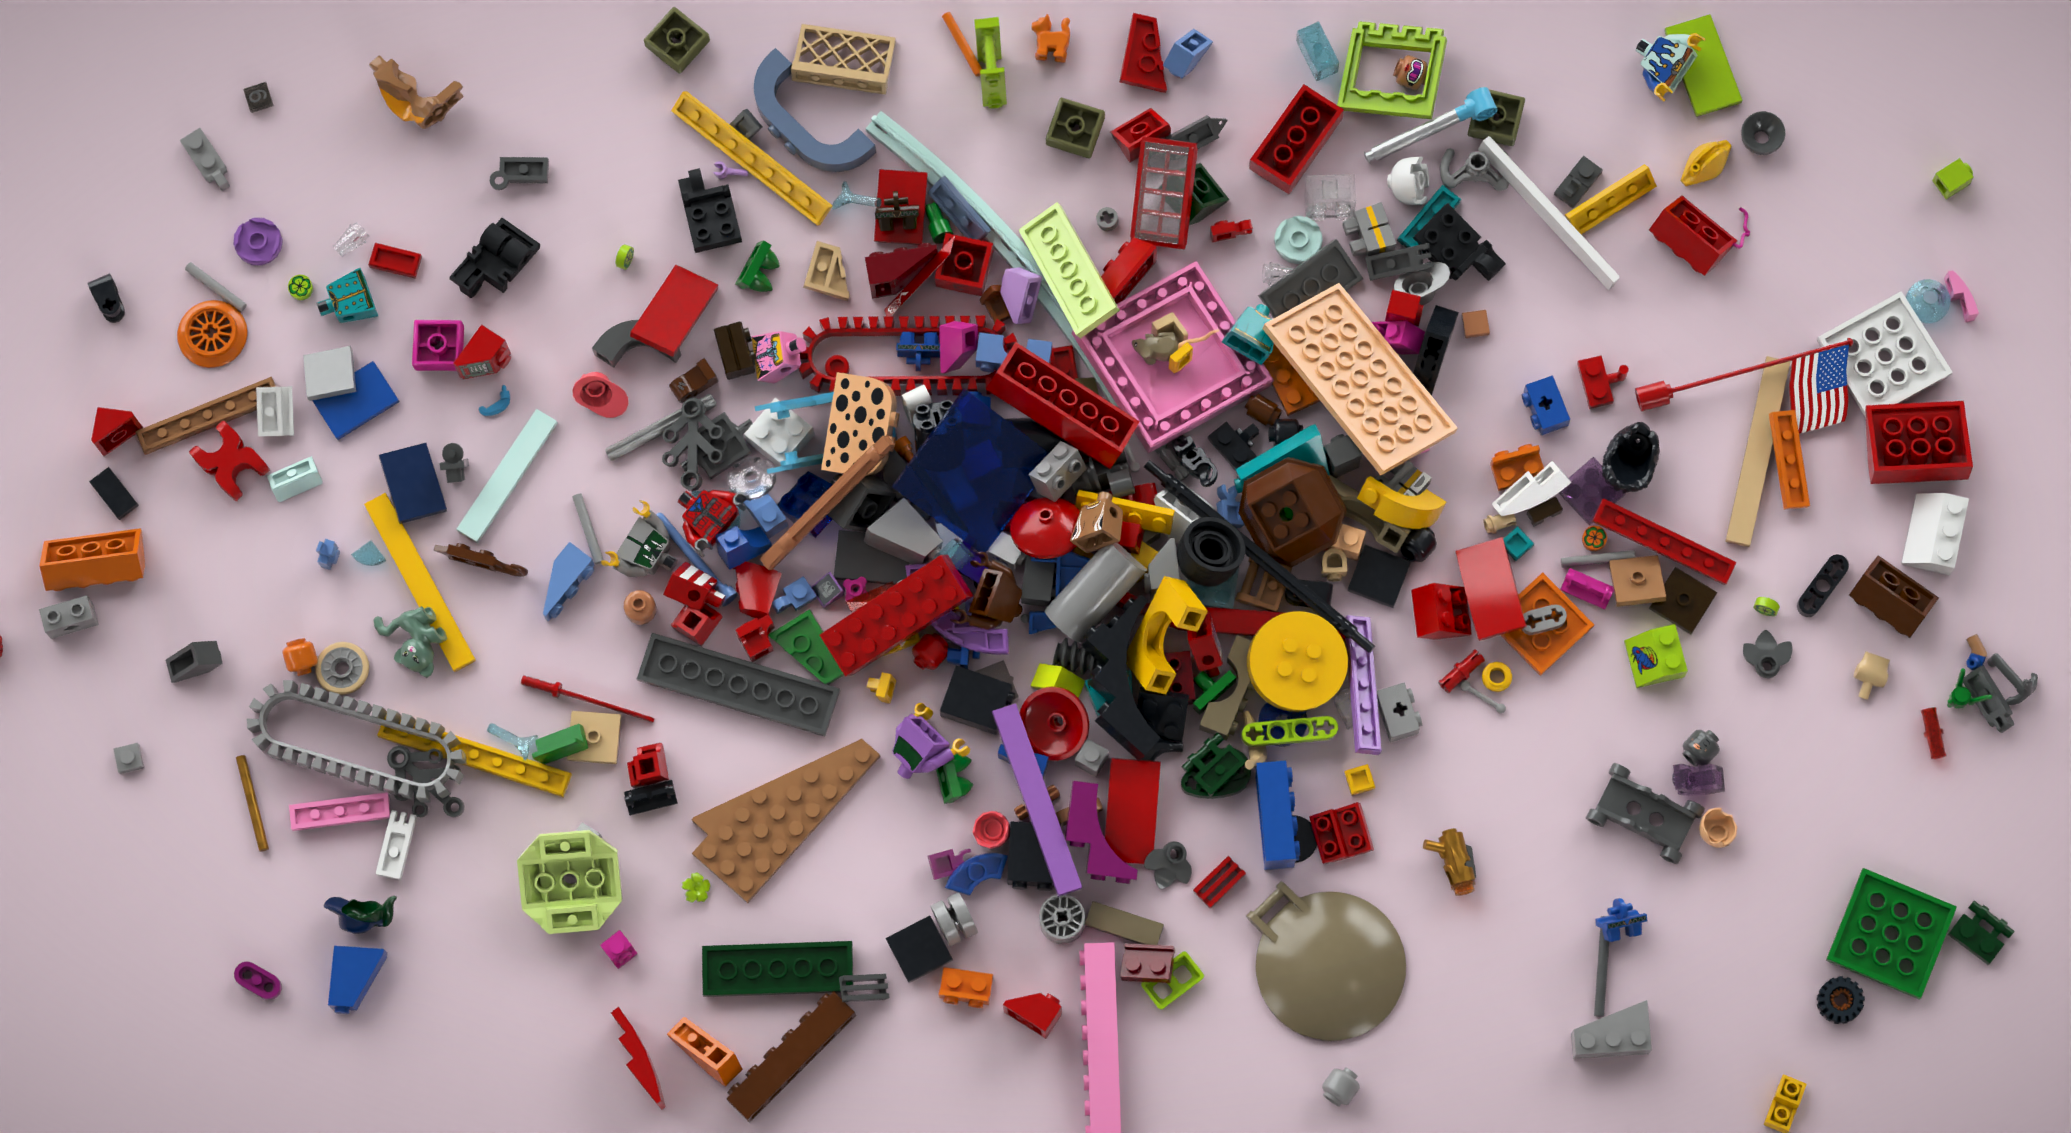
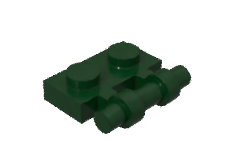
(1217, 771)
(1976, 938)

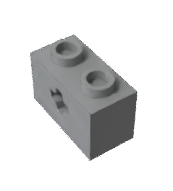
(68, 617)
(1397, 726)

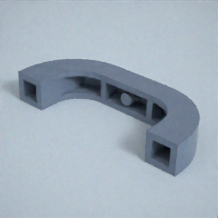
(797, 140)

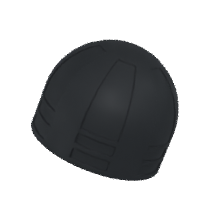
(1210, 551)

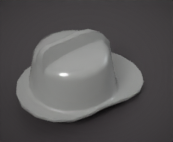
(1424, 281)

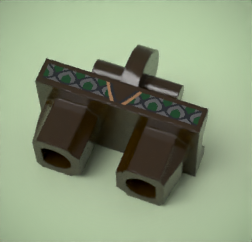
(907, 213)

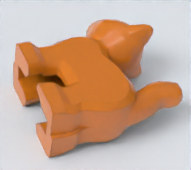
(1051, 41)

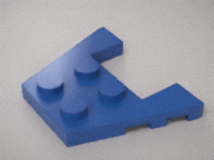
(1067, 568)

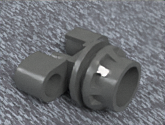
(1099, 478)

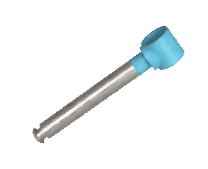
(1477, 105)

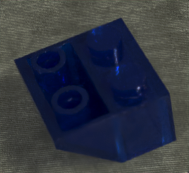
(802, 497)

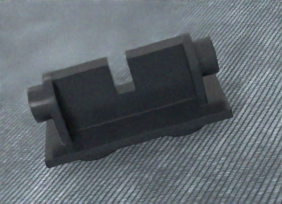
(650, 797)

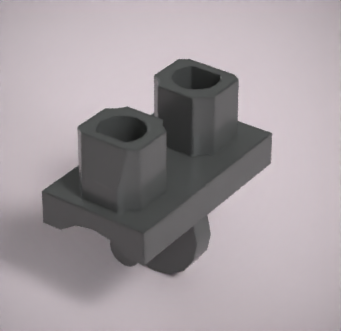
(453, 463)

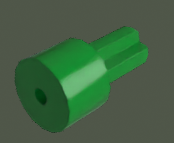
(938, 226)

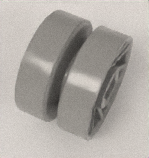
(954, 919)
(1064, 931)

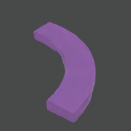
(972, 638)

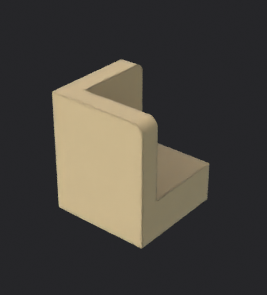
(1169, 324)

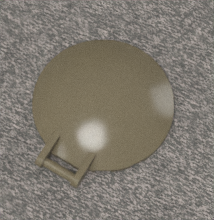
(1328, 963)

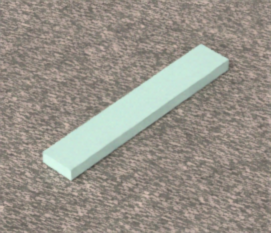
(507, 476)

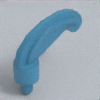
(499, 406)

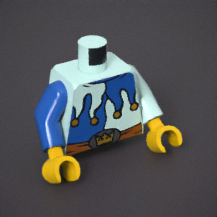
(1667, 61)

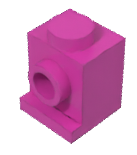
(618, 949)

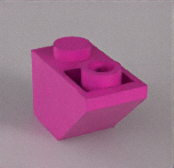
(1401, 336)
(957, 344)

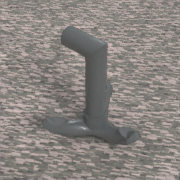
(2024, 688)

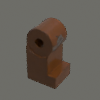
(693, 381)

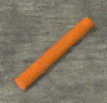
(962, 43)

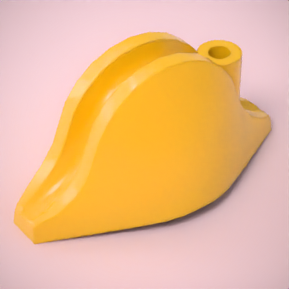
(1706, 162)

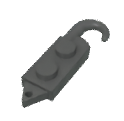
(1200, 132)

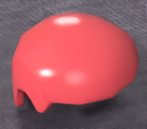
(991, 829)

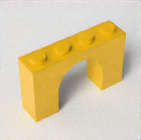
(1145, 655)

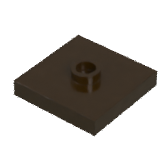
(1685, 600)

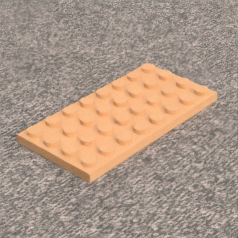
(1360, 378)

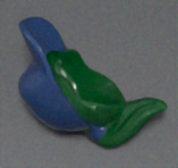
(361, 916)

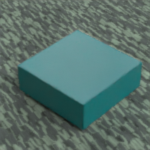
(1517, 543)

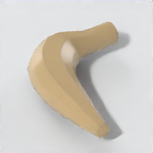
(1256, 754)

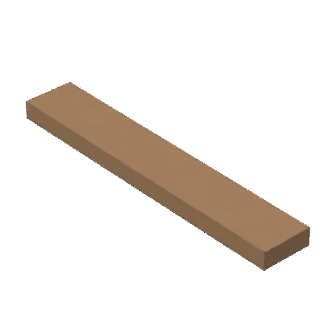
(200, 418)

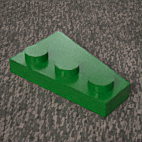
(803, 642)

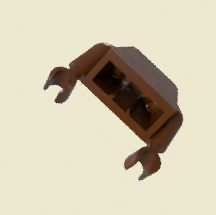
(995, 597)

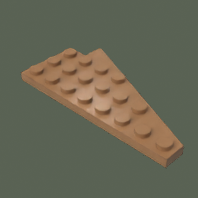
(767, 824)

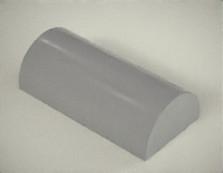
(1094, 591)

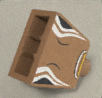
(1098, 524)

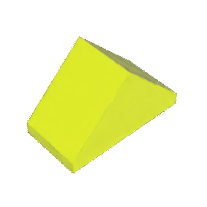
(1057, 676)

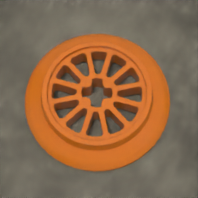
(219, 356)

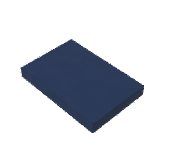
(412, 483)

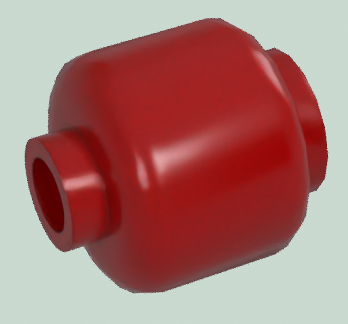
(930, 651)

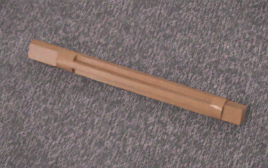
(826, 503)

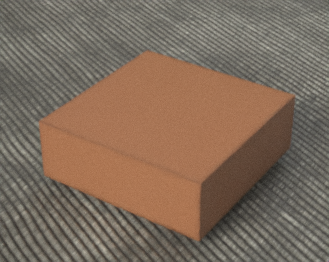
(1475, 323)

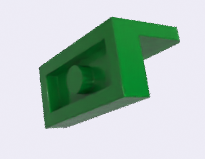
(560, 744)

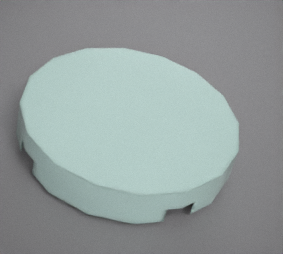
(1298, 239)

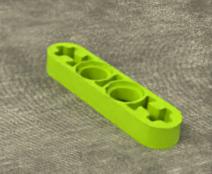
(1289, 731)

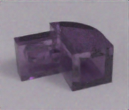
(1698, 779)

